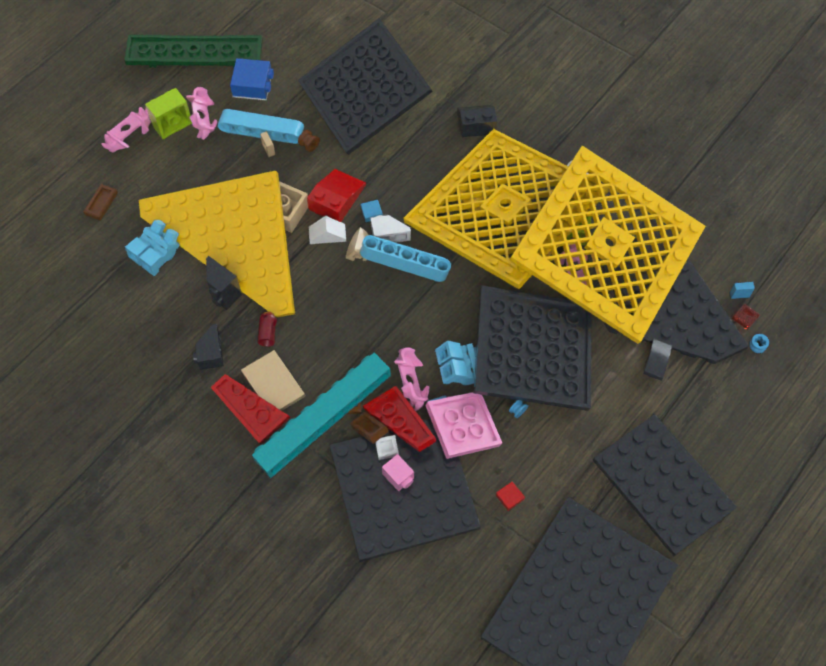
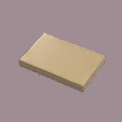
(273, 381)

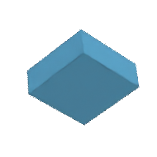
(371, 209)
(742, 290)

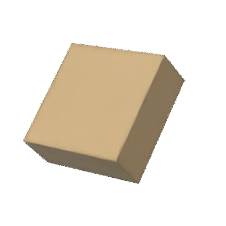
(267, 144)

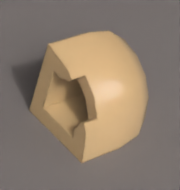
(355, 245)

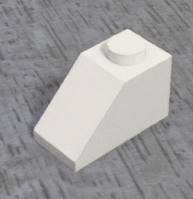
(390, 229)

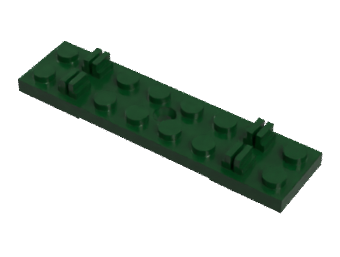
(177, 50)

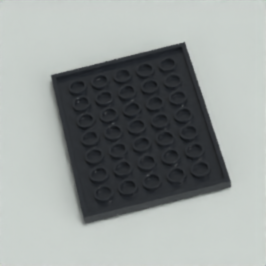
(580, 595)

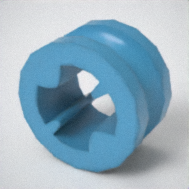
(755, 346)
(518, 408)

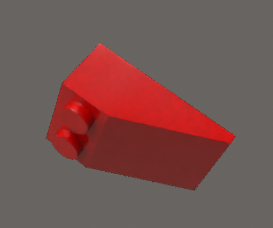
(335, 195)

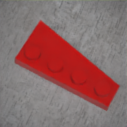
(252, 411)
(400, 417)

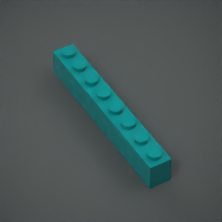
(321, 415)

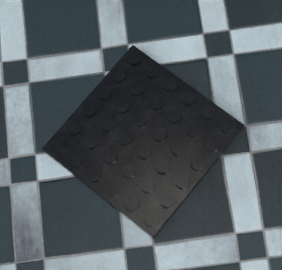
(364, 86)
(533, 349)
(395, 520)

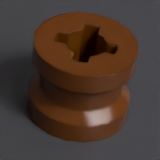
(308, 140)

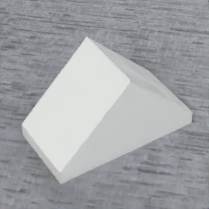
(327, 231)

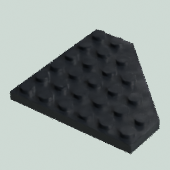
(690, 319)

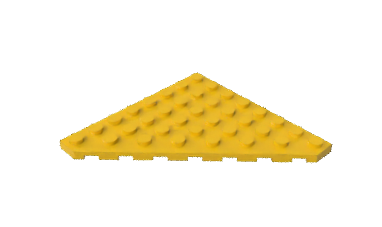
(237, 227)

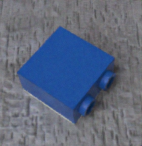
(251, 79)

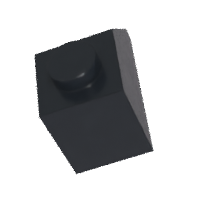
(209, 350)

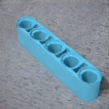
(254, 124)
(405, 258)

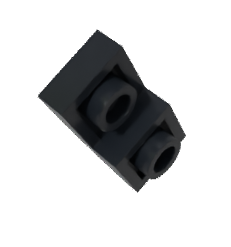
(657, 360)

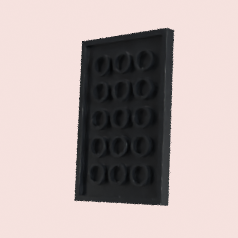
(664, 484)

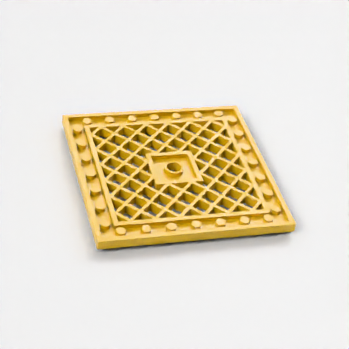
(493, 145)
(571, 286)

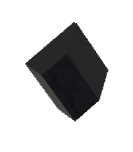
(477, 120)
(222, 284)

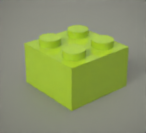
(169, 113)

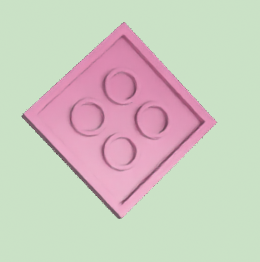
(463, 424)

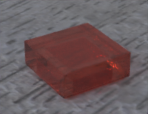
(746, 316)

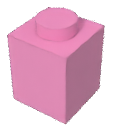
(398, 473)

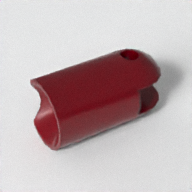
(266, 329)

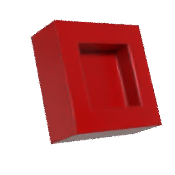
(510, 496)

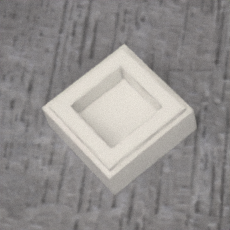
(387, 447)

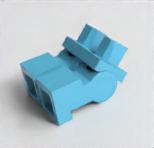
(153, 247)
(456, 362)

